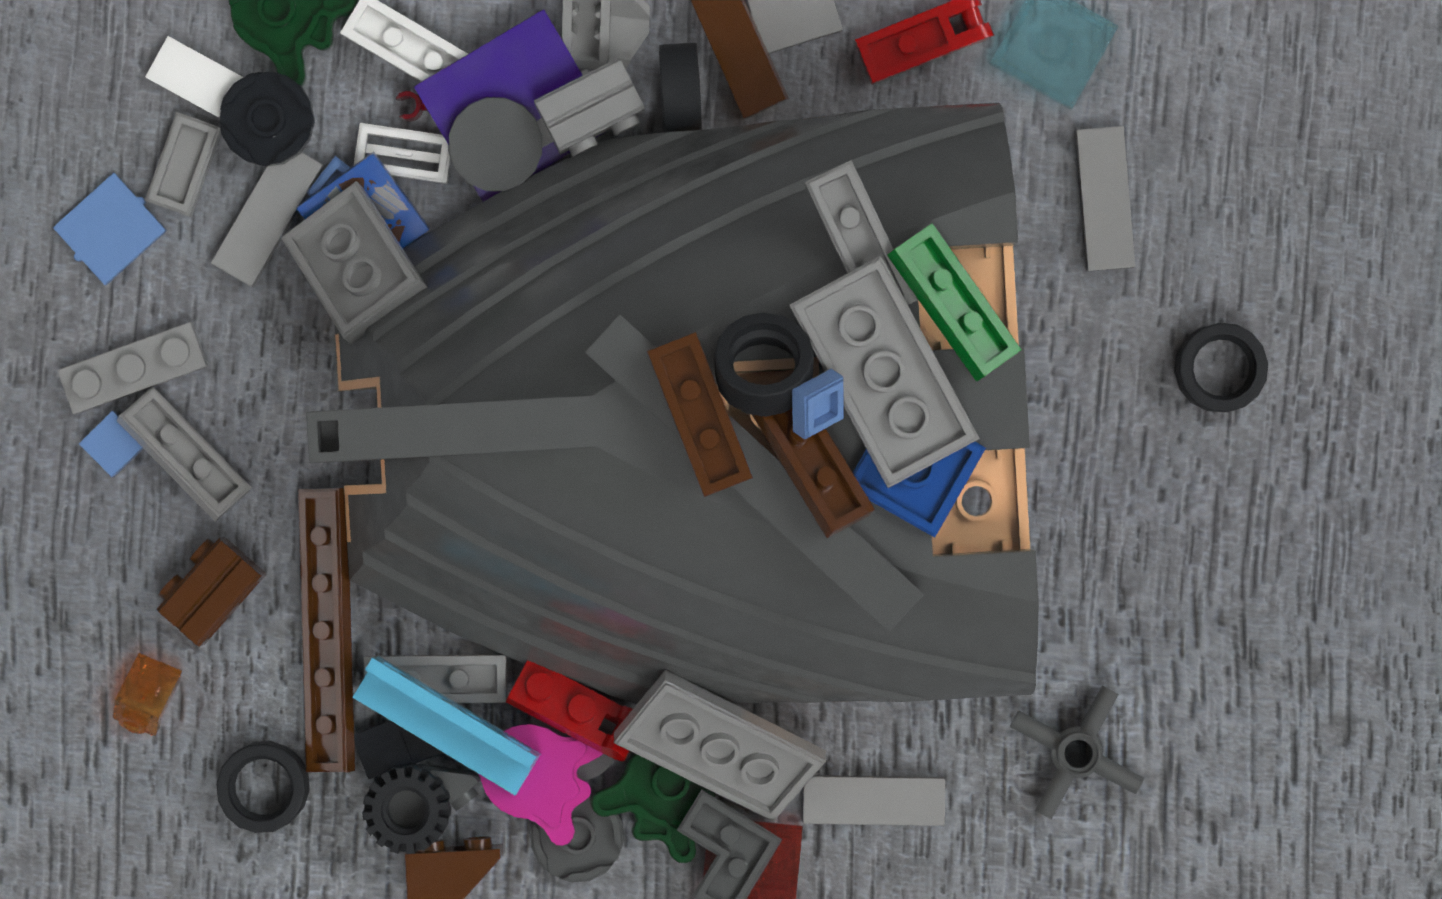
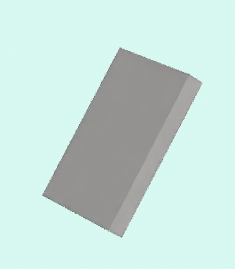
(353, 262)

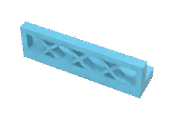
(446, 725)

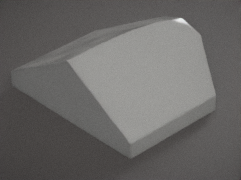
(604, 30)

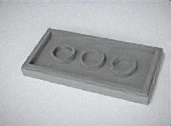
(888, 371)
(719, 746)

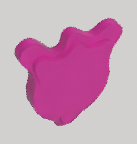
(552, 784)

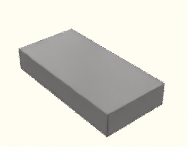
(183, 164)

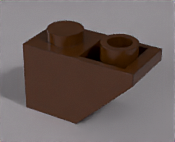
(451, 870)

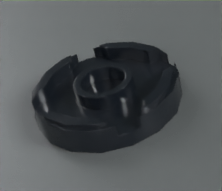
(266, 118)

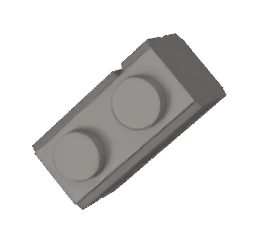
(590, 107)

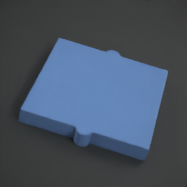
(109, 229)

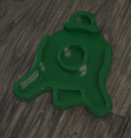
(288, 27)
(657, 801)

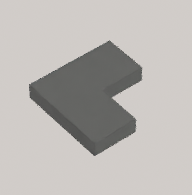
(738, 842)

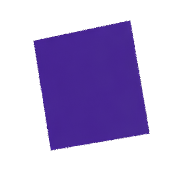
(516, 66)

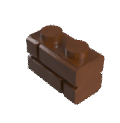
(210, 590)

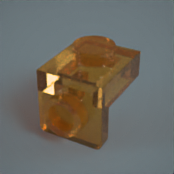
(145, 695)

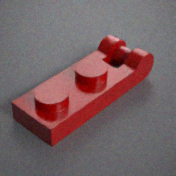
(921, 39)
(568, 707)

